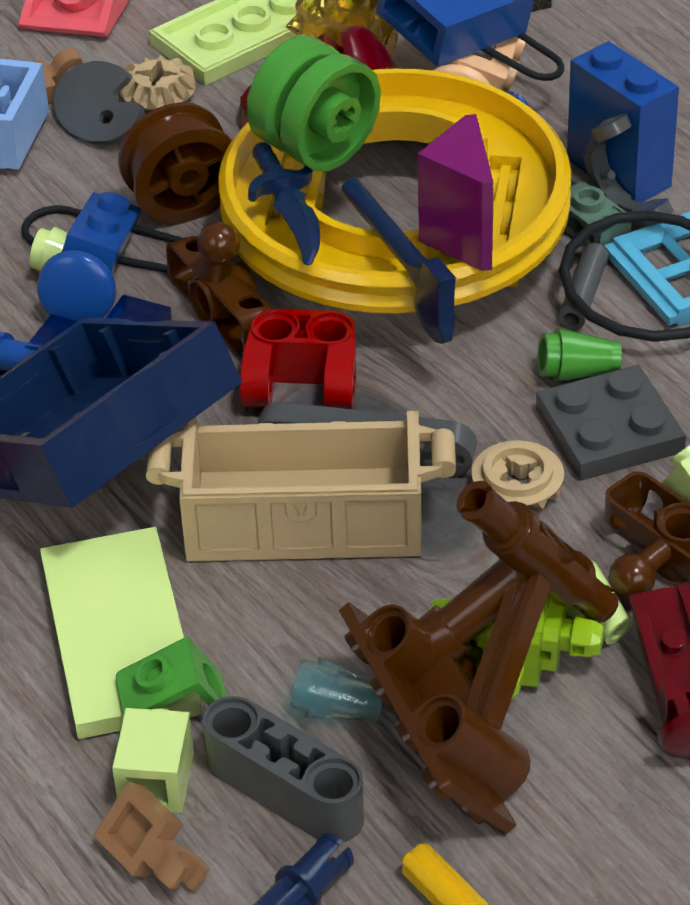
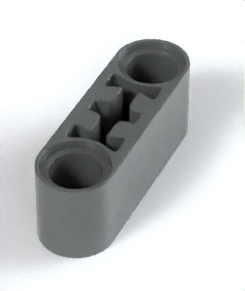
(283, 768)

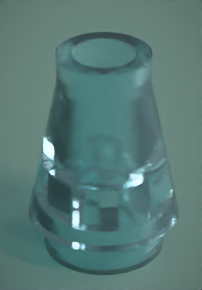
(333, 692)

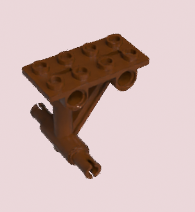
(423, 666)

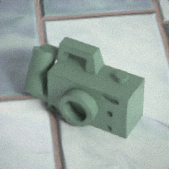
(588, 206)

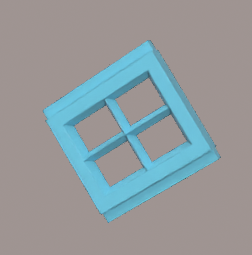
(653, 283)

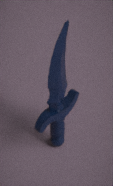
(288, 198)

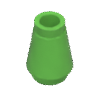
(575, 355)

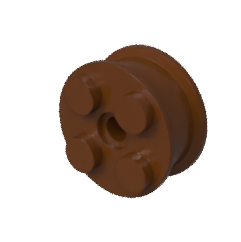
(174, 162)

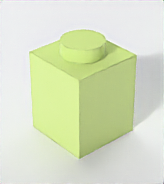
(155, 752)

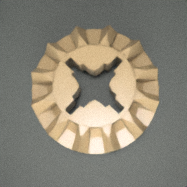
(174, 85)
(522, 460)

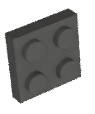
(610, 422)

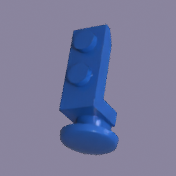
(81, 276)

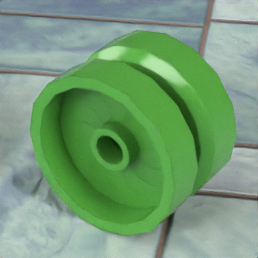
(313, 102)

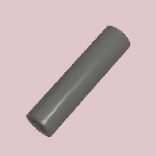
(585, 282)

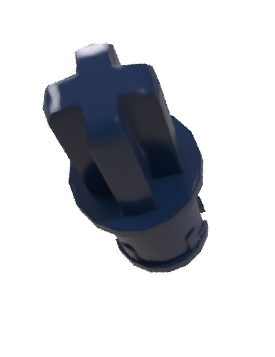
(309, 875)

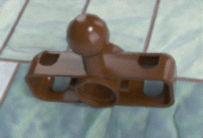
(222, 290)
(663, 540)

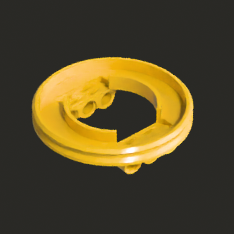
(353, 263)

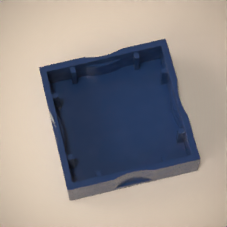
(103, 401)

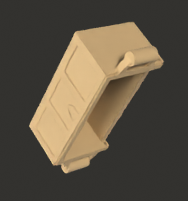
(302, 488)

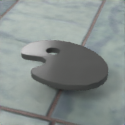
(89, 95)

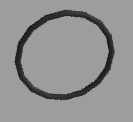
(583, 307)

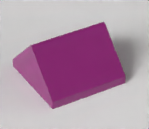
(457, 195)

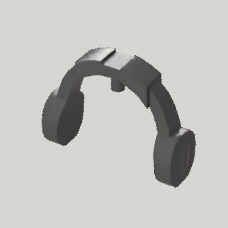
(604, 177)

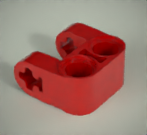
(300, 350)

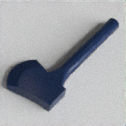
(432, 278)

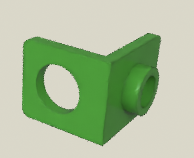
(169, 677)

